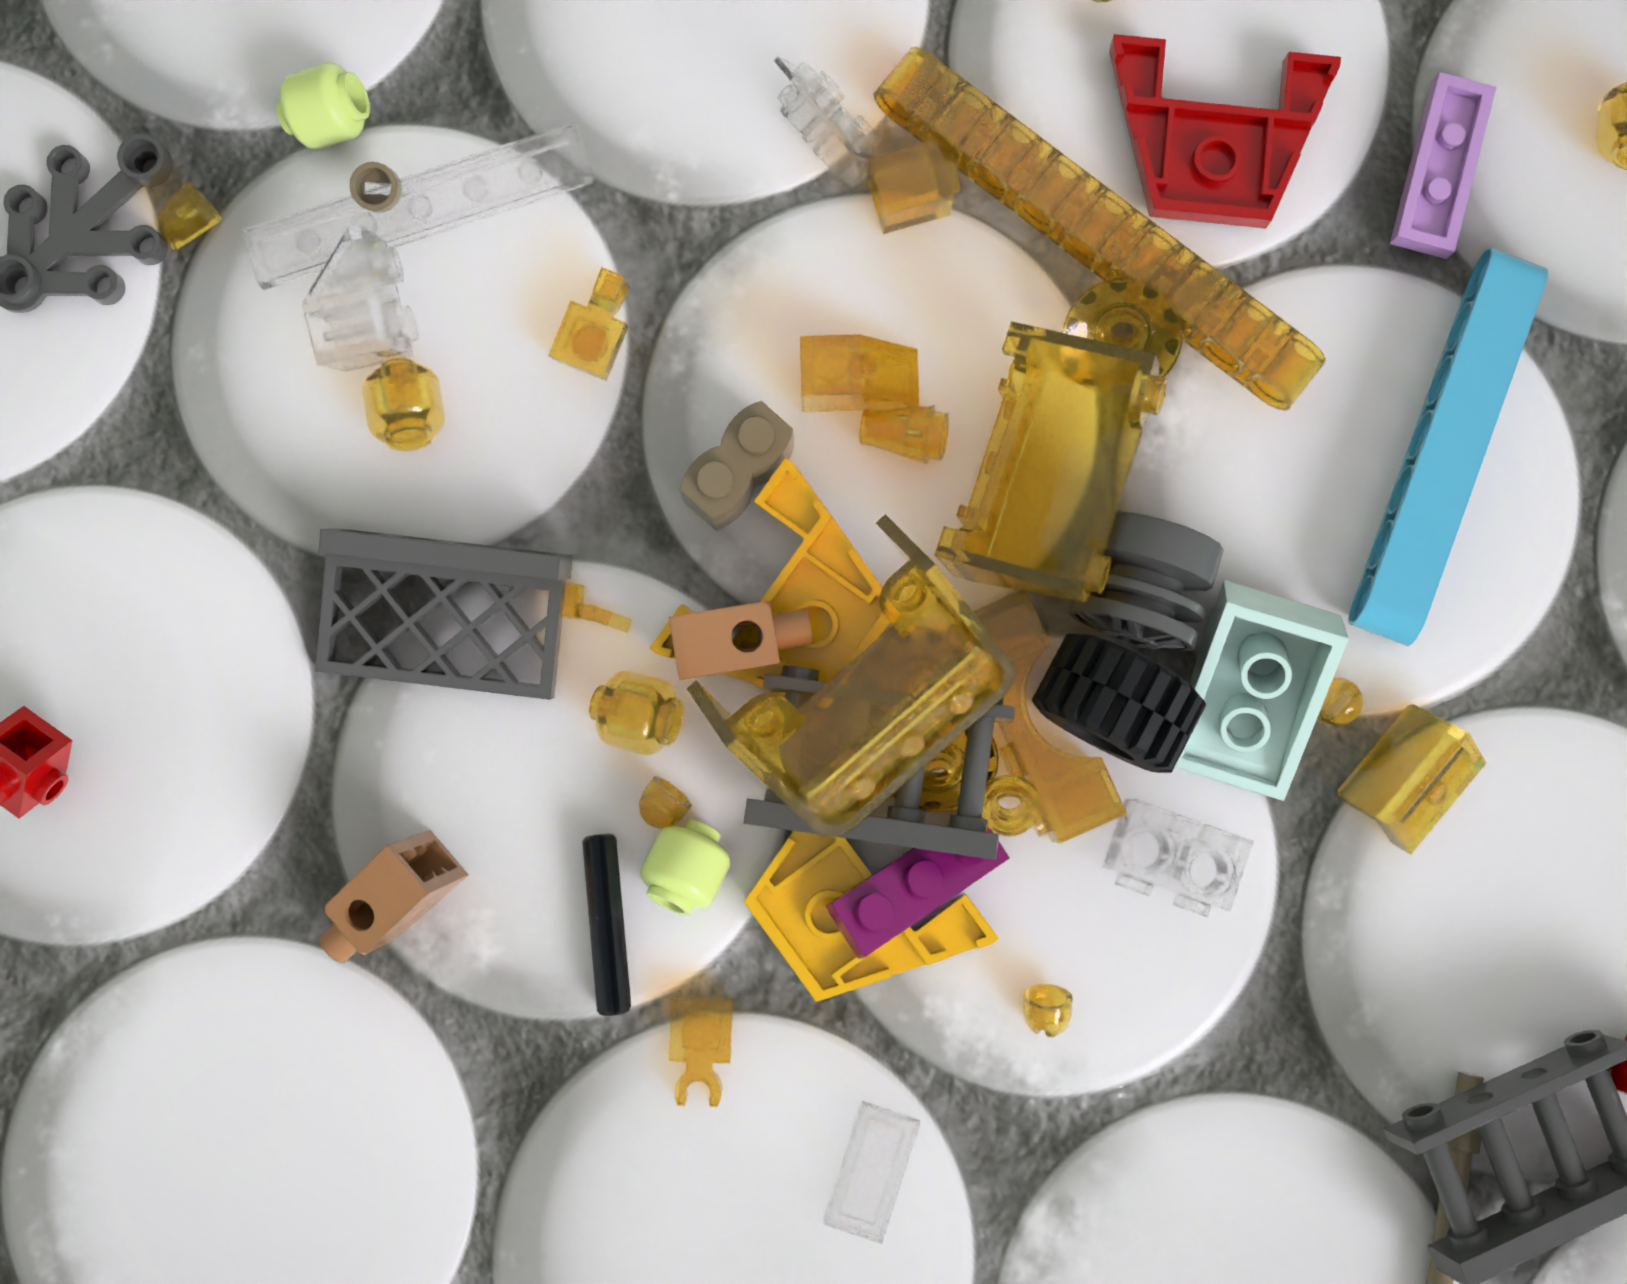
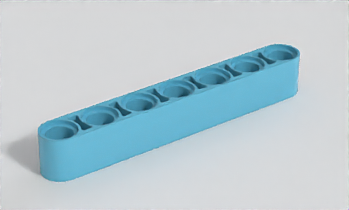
(1448, 447)

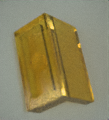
(1413, 776)

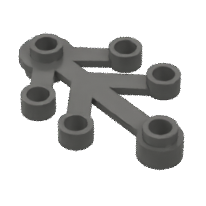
(74, 230)

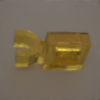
(591, 334)

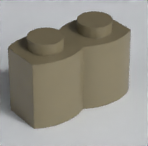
(725, 476)

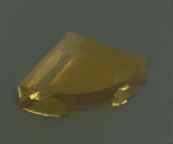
(186, 216)

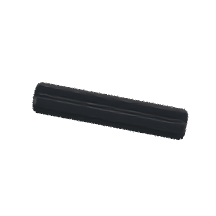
(606, 924)

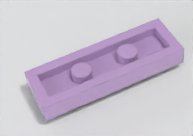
(1443, 165)

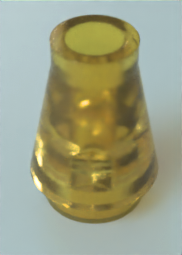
(908, 432)

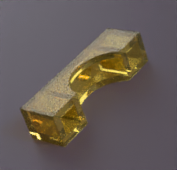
(1072, 789)

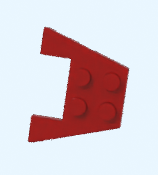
(1216, 157)

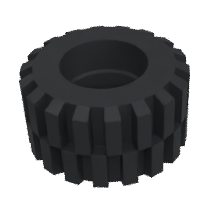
(1119, 702)

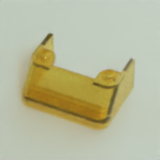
(881, 711)

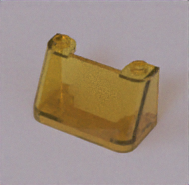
(1055, 465)

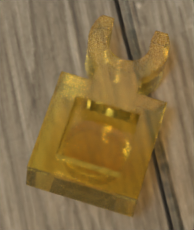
(700, 1037)

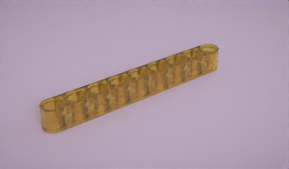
(1098, 226)

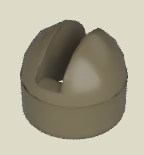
(375, 174)

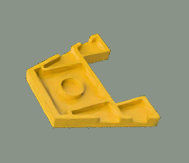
(820, 576)
(793, 913)

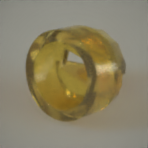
(1349, 711)
(663, 803)
(1047, 1009)

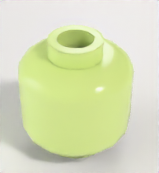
(323, 105)
(685, 867)

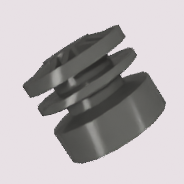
(1144, 588)

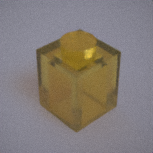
(912, 186)

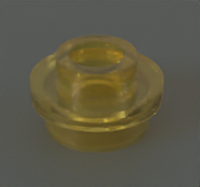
(1016, 820)

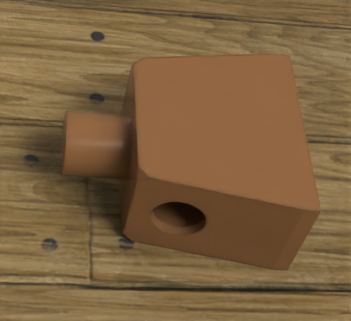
(705, 643)
(389, 895)

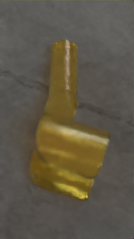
(574, 608)

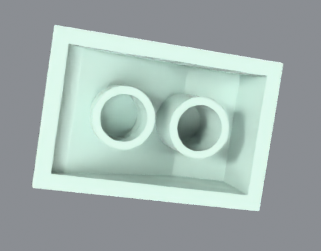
(1263, 687)

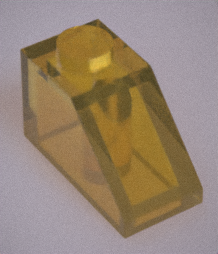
(857, 374)

